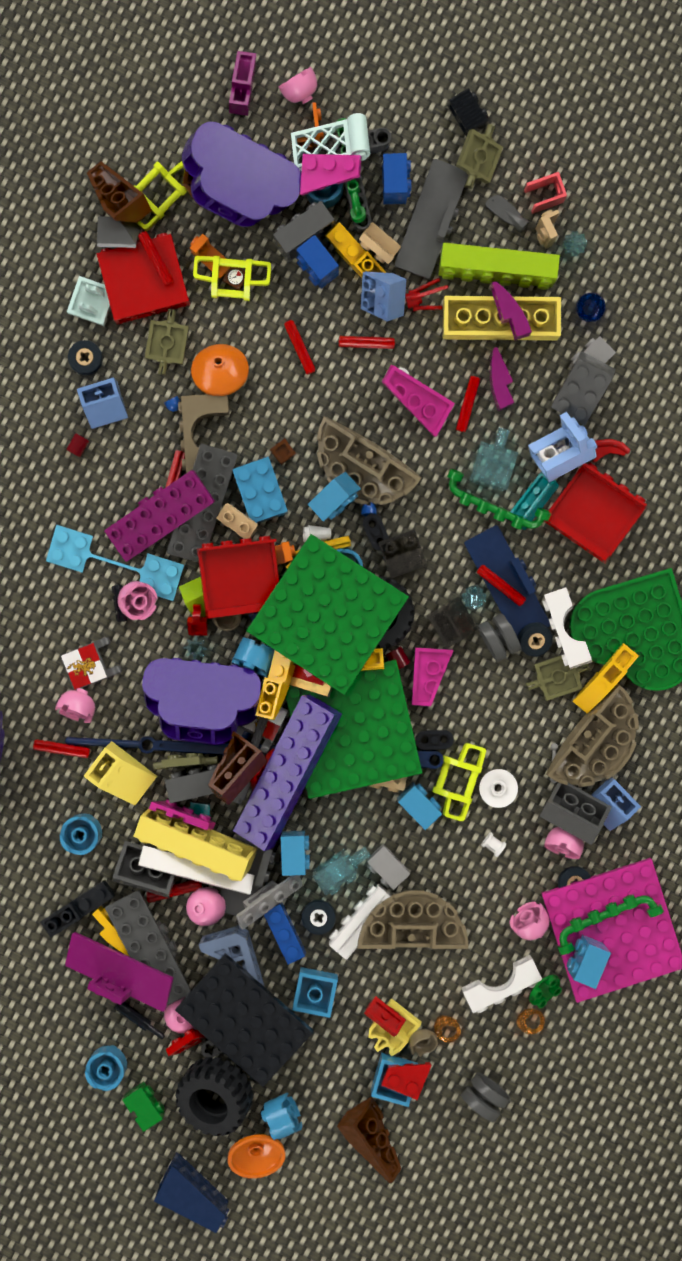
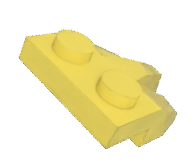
(398, 1042)

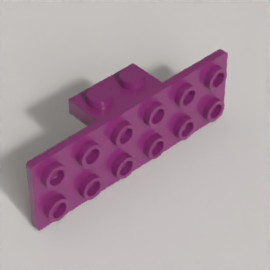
(159, 515)
(116, 974)

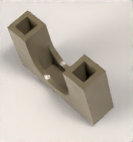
(193, 410)

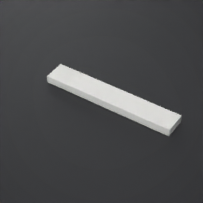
(170, 864)

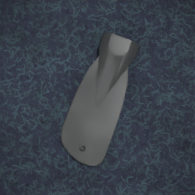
(507, 212)

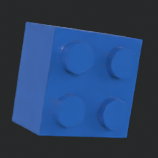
(395, 182)
(317, 262)

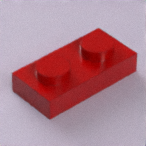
(384, 1016)

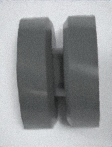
(502, 636)
(485, 1097)

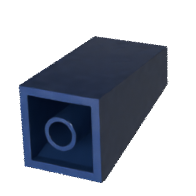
(192, 1195)

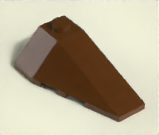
(117, 195)
(366, 1133)

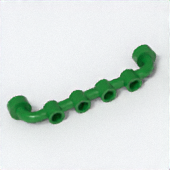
(357, 212)
(484, 506)
(612, 910)

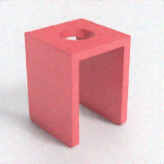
(544, 181)

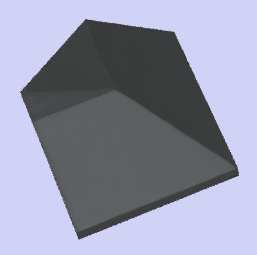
(117, 233)

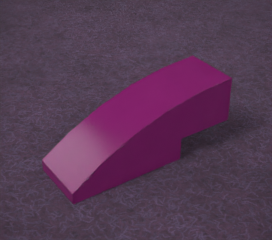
(242, 83)
(510, 312)
(499, 381)

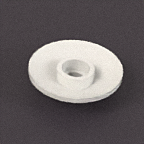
(508, 788)

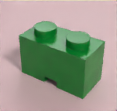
(145, 1106)

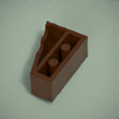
(236, 768)

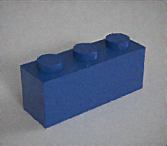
(285, 933)

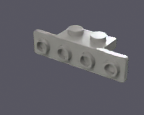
(266, 899)

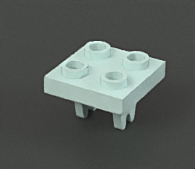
(89, 301)

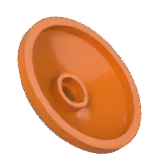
(223, 377)
(256, 1156)

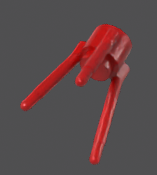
(414, 296)

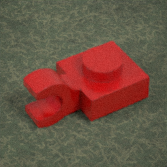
(196, 624)

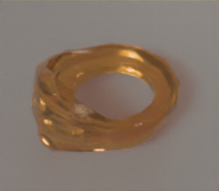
(442, 1021)
(521, 1021)

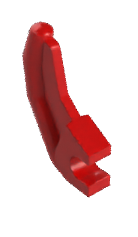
(609, 446)

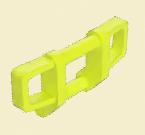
(179, 190)
(217, 262)
(475, 770)

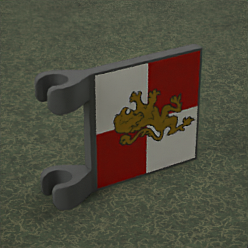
(87, 665)
(270, 731)

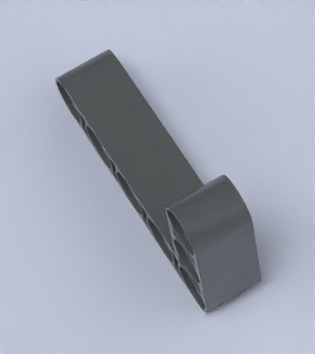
(375, 147)

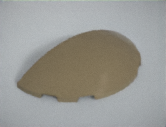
(372, 468)
(598, 743)
(413, 920)

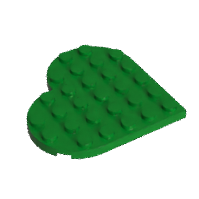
(645, 618)

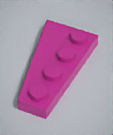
(423, 402)

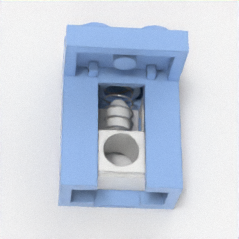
(567, 447)

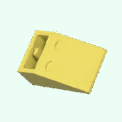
(120, 774)

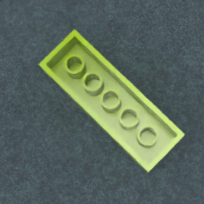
(498, 265)

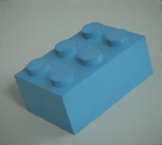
(260, 490)

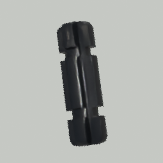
(120, 617)

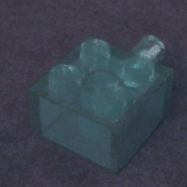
(494, 463)
(338, 870)

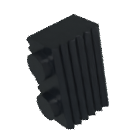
(468, 112)

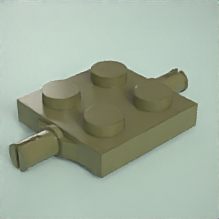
(479, 156)
(167, 342)
(556, 678)
(191, 759)

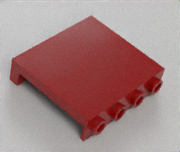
(134, 283)
(596, 512)
(237, 576)

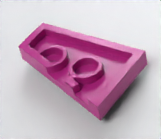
(327, 170)
(428, 673)
(172, 810)

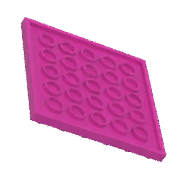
(638, 944)

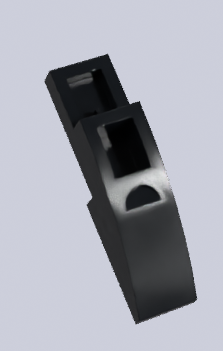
(77, 908)

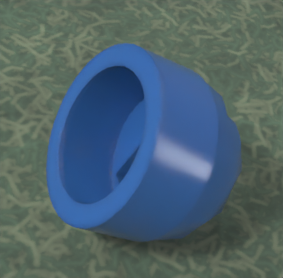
(172, 404)
(366, 510)

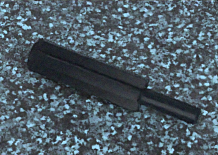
(137, 1018)

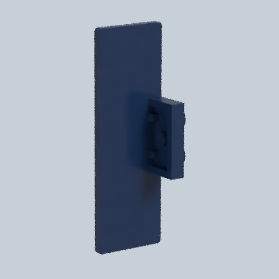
(494, 552)

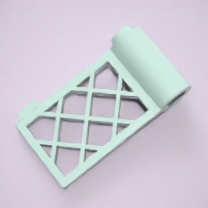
(354, 133)

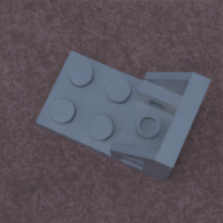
(226, 941)

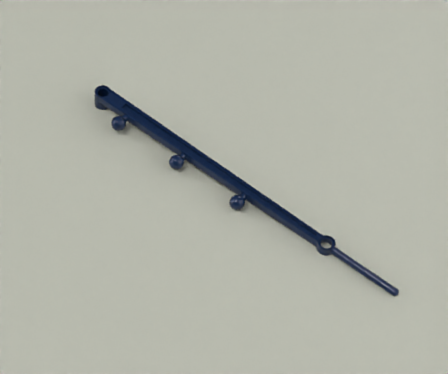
(193, 747)

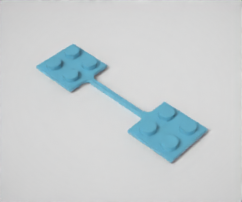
(72, 549)

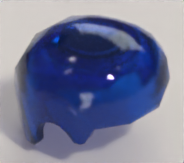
(591, 307)

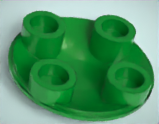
(545, 990)

